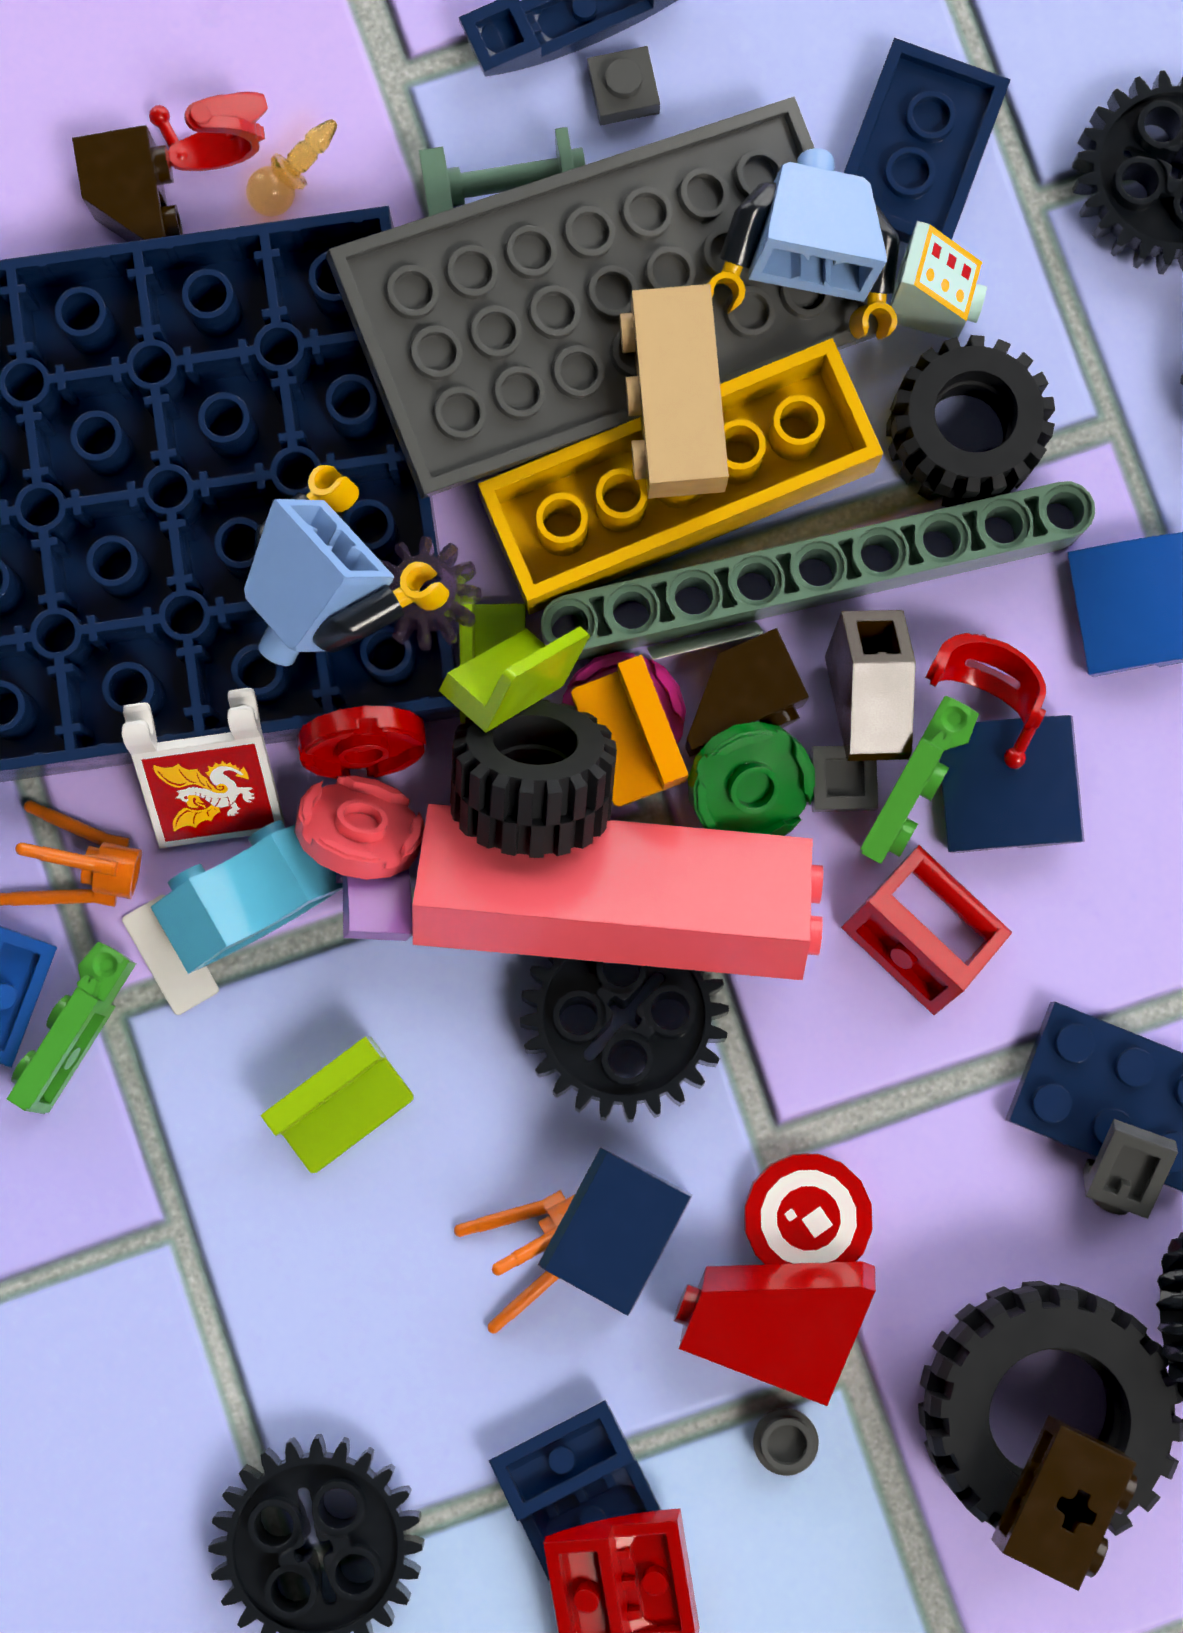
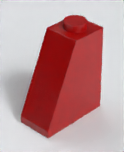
(779, 1321)

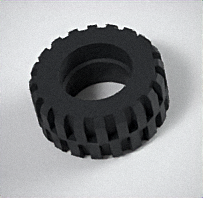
(1020, 1323)

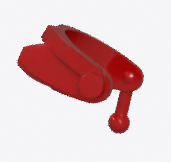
(224, 130)
(1024, 693)

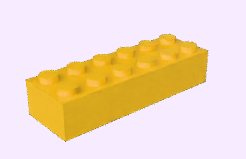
(587, 521)

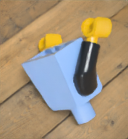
(816, 236)
(320, 580)

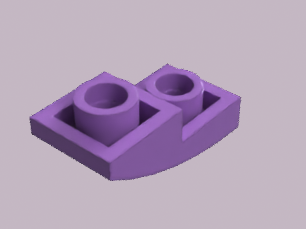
(377, 907)

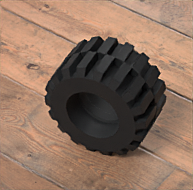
(978, 373)
(534, 780)

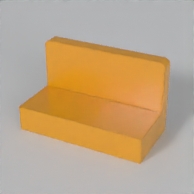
(645, 744)

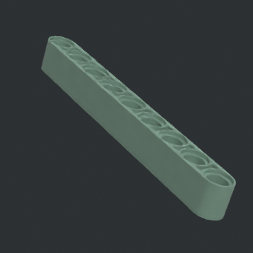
(841, 553)

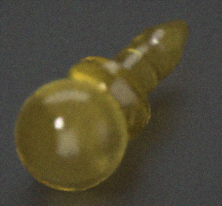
(273, 187)

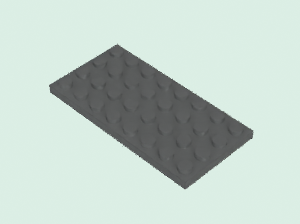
(506, 312)

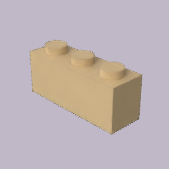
(675, 391)

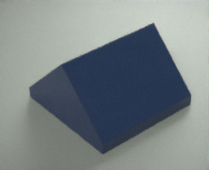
(615, 1231)

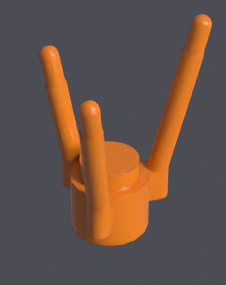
(109, 869)
(555, 1207)

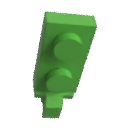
(921, 776)
(73, 1029)

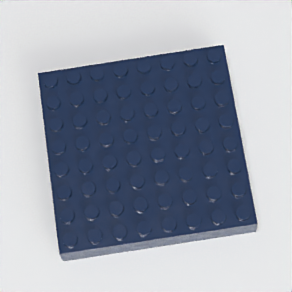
(141, 446)

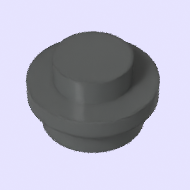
(785, 1441)

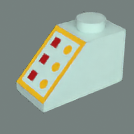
(937, 284)

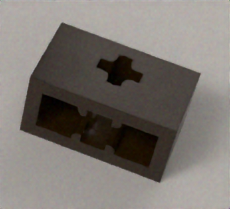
(1068, 1466)

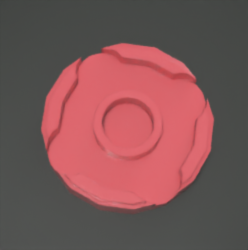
(359, 828)

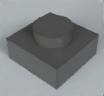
(623, 85)
(842, 783)

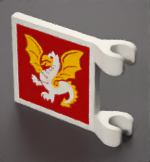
(207, 783)

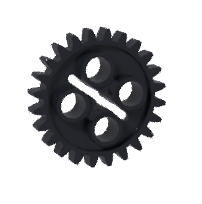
(1145, 224)
(667, 1053)
(259, 1557)

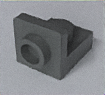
(1129, 1169)

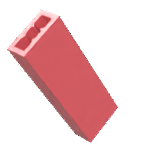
(626, 898)

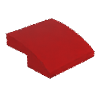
(623, 1575)

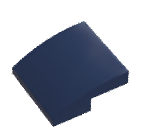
(1009, 807)
(573, 1477)

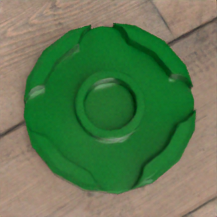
(751, 780)

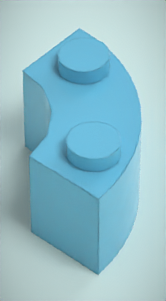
(243, 897)

